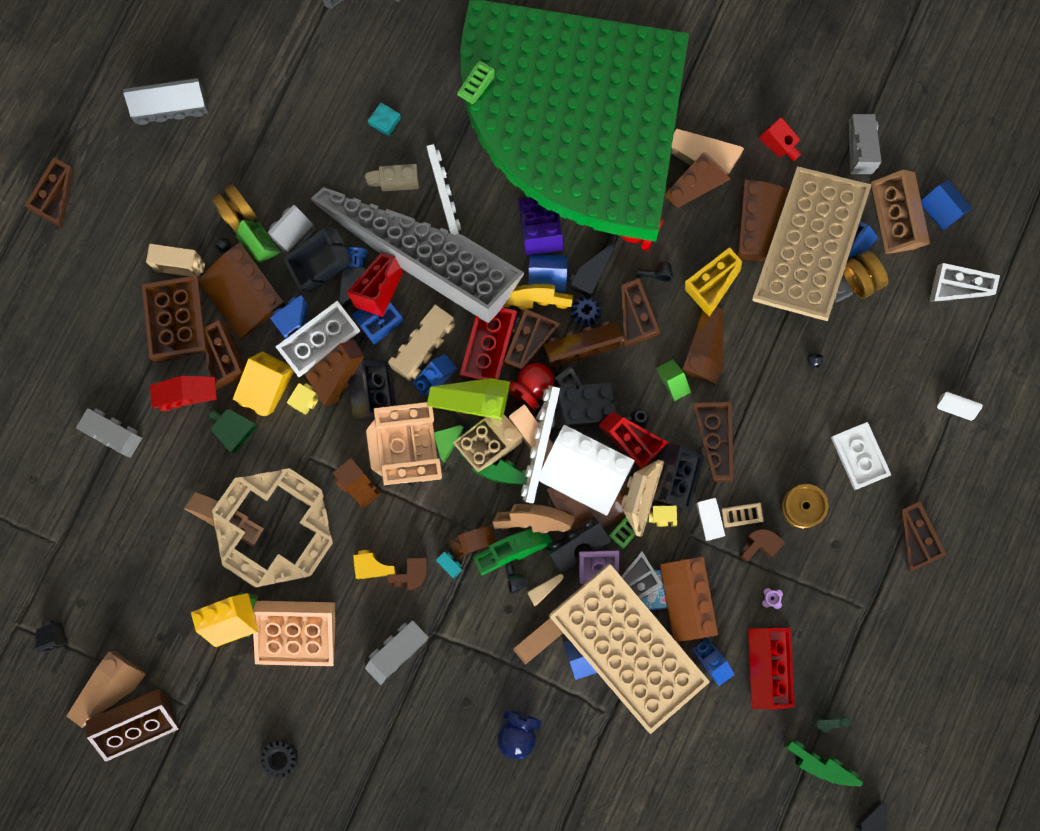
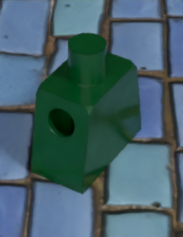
(231, 428)

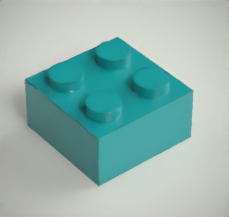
(384, 119)
(451, 567)

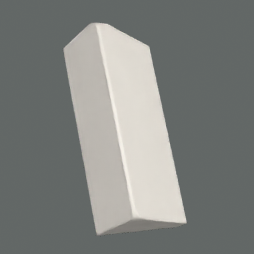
(959, 406)

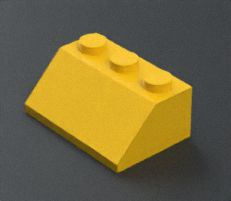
(226, 620)

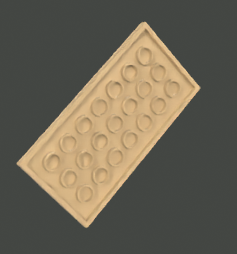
(812, 243)
(629, 648)

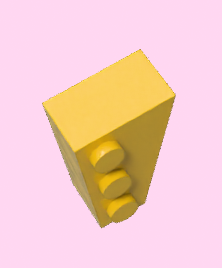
(713, 280)

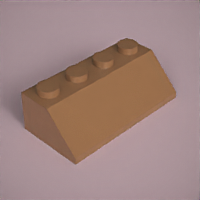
(900, 212)

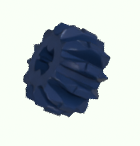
(579, 308)

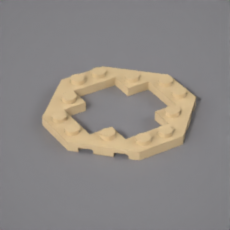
(281, 569)

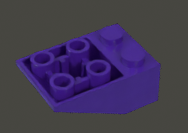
(539, 228)

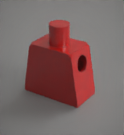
(781, 139)

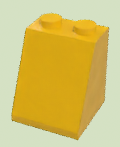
(263, 383)

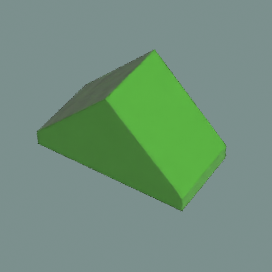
(674, 380)
(445, 440)

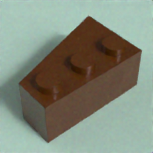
(638, 317)
(528, 338)
(222, 355)
(333, 372)
(352, 479)
(919, 537)

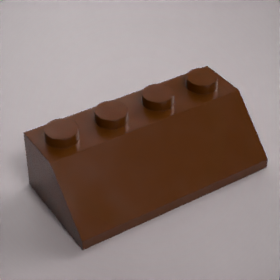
(583, 345)
(131, 725)

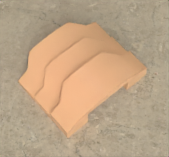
(403, 444)

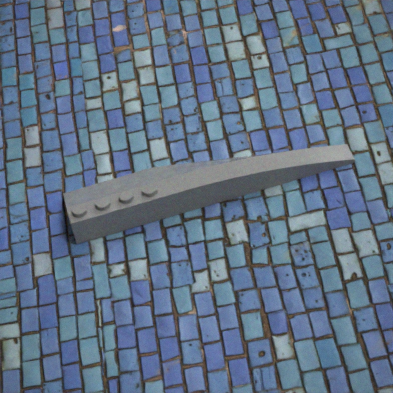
(434, 256)

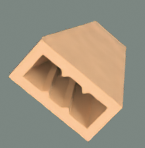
(690, 146)
(526, 425)

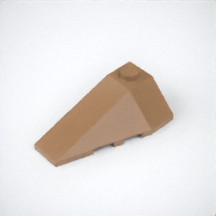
(107, 686)

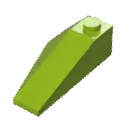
(475, 397)

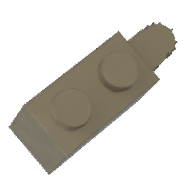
(394, 177)

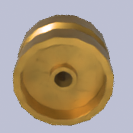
(233, 208)
(865, 274)
(814, 500)

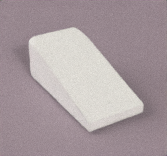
(710, 519)

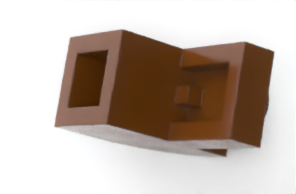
(764, 540)
(472, 541)
(416, 574)

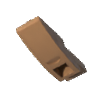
(202, 507)
(539, 517)

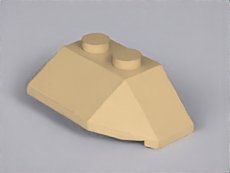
(641, 495)

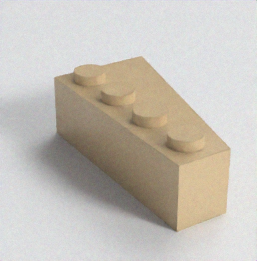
(422, 343)

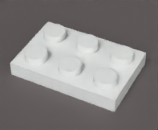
(861, 456)

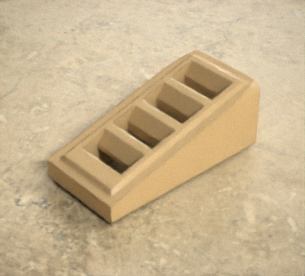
(760, 518)
(541, 591)

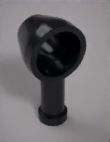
(662, 273)
(633, 417)
(515, 581)

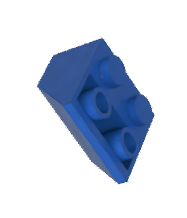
(291, 317)
(376, 326)

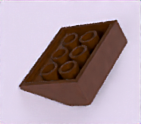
(758, 218)
(240, 291)
(173, 318)
(582, 512)

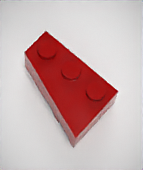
(376, 285)
(182, 392)
(632, 439)

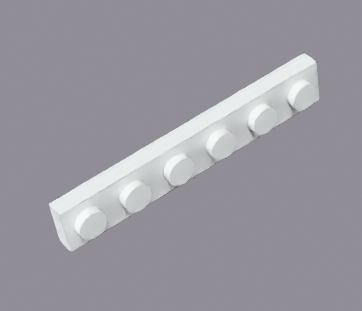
(444, 190)
(538, 452)

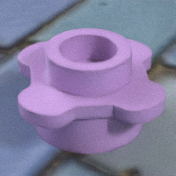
(776, 603)

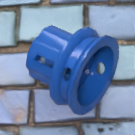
(360, 256)

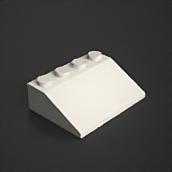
(585, 470)

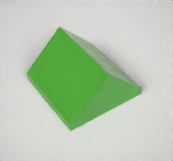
(256, 241)

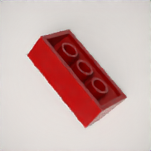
(488, 346)
(771, 668)

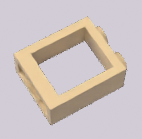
(175, 260)

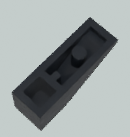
(590, 273)

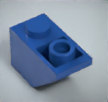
(434, 374)
(713, 661)

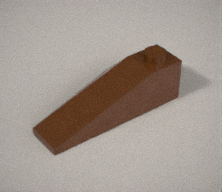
(705, 352)

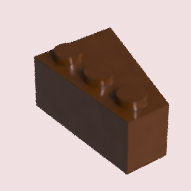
(697, 180)
(52, 193)

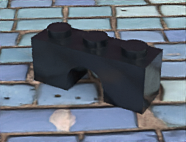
(563, 550)

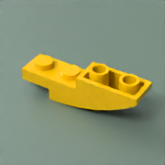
(543, 294)

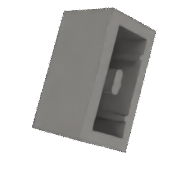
(291, 229)

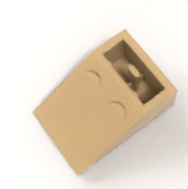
(488, 442)

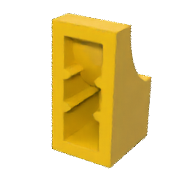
(368, 567)

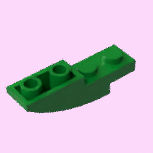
(503, 473)
(511, 548)
(829, 769)

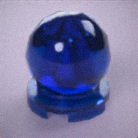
(517, 736)

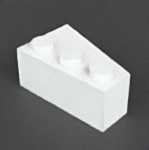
(959, 283)

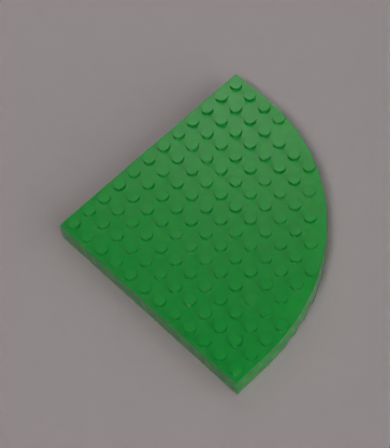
(577, 110)

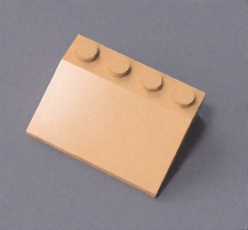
(294, 633)

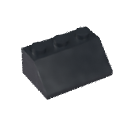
(371, 389)
(678, 476)

